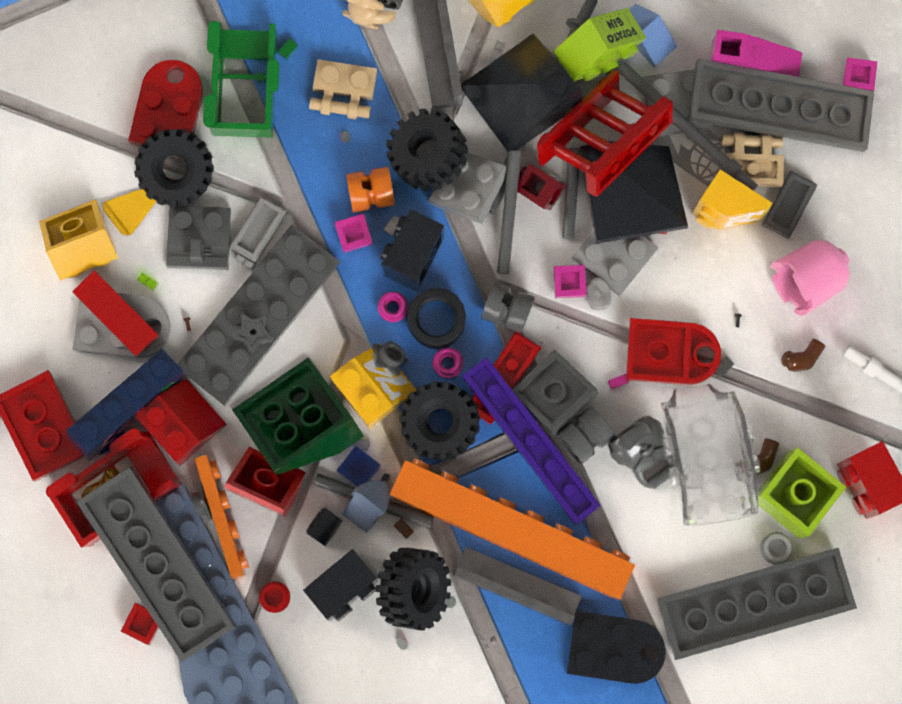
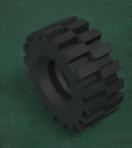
(440, 163)
(151, 174)
(416, 416)
(413, 588)

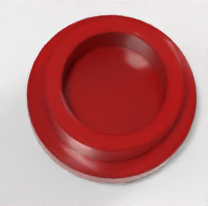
(274, 597)

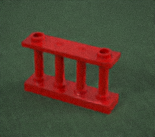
(616, 155)

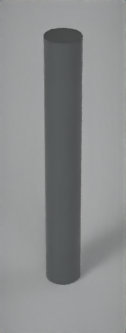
(570, 199)

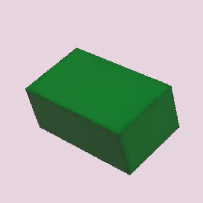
(287, 49)

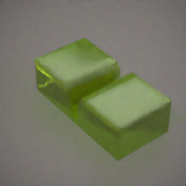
(147, 281)

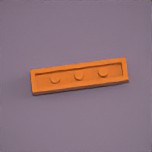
(226, 529)

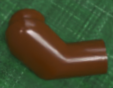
(803, 360)
(767, 455)

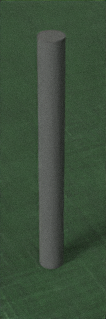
(509, 212)
(393, 508)

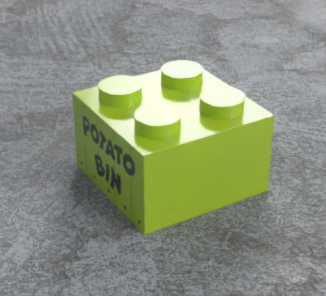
(600, 45)
(799, 493)

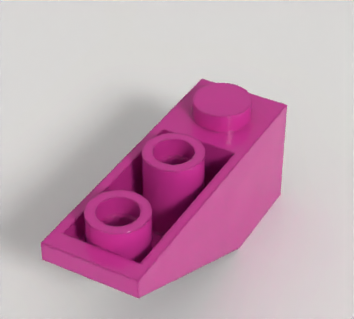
(754, 53)

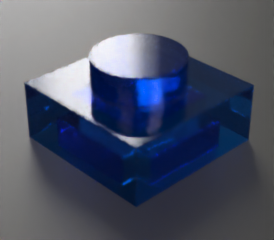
(358, 467)

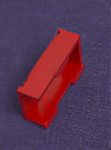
(146, 459)

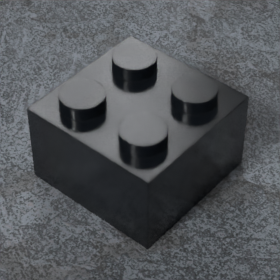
(413, 249)
(341, 586)

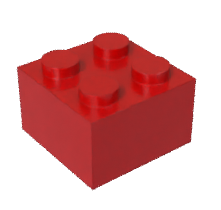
(872, 480)

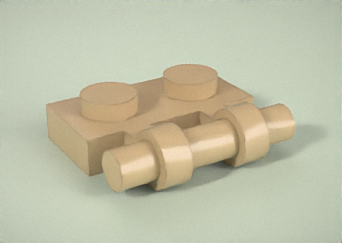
(346, 81)
(762, 168)

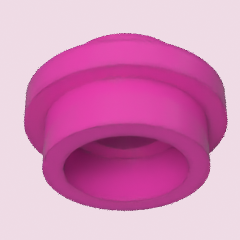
(393, 297)
(448, 353)

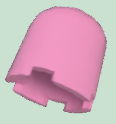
(811, 275)

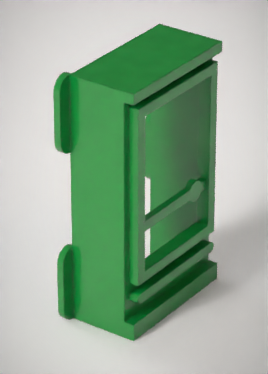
(244, 46)

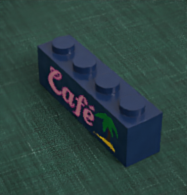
(119, 407)

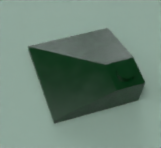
(297, 419)

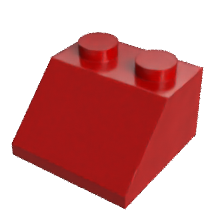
(181, 421)
(258, 483)

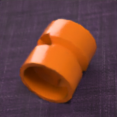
(363, 198)

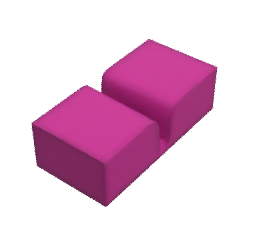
(618, 381)

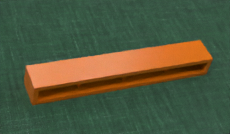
(513, 530)

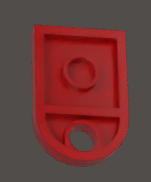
(166, 104)
(667, 352)

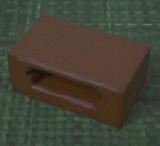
(403, 528)

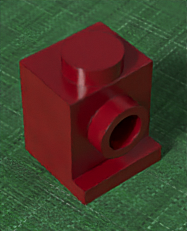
(549, 193)

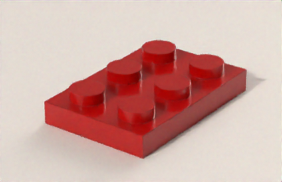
(38, 425)

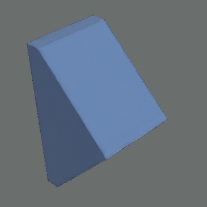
(658, 39)

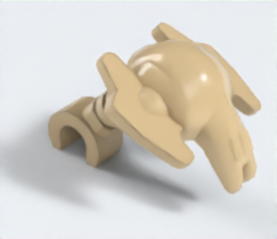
(367, 14)

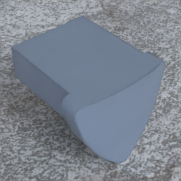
(367, 504)

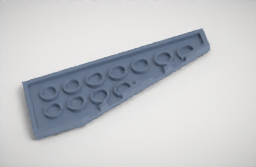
(239, 664)

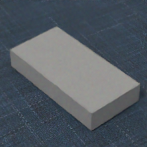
(258, 230)

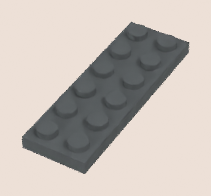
(781, 105)
(276, 289)
(156, 563)
(756, 603)

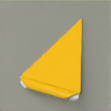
(128, 210)

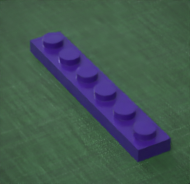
(530, 441)

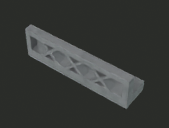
(439, 53)
(517, 586)

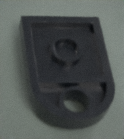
(611, 648)

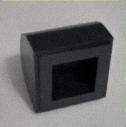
(324, 526)

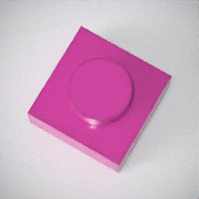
(860, 73)
(353, 233)
(569, 281)

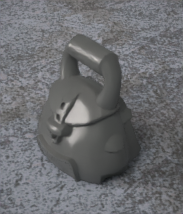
(641, 449)

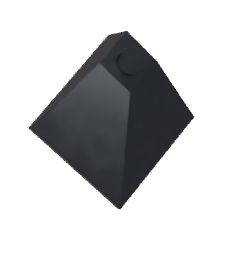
(522, 93)
(640, 200)

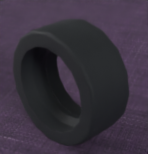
(439, 295)

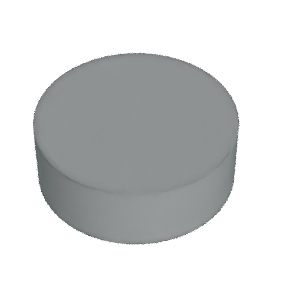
(776, 548)

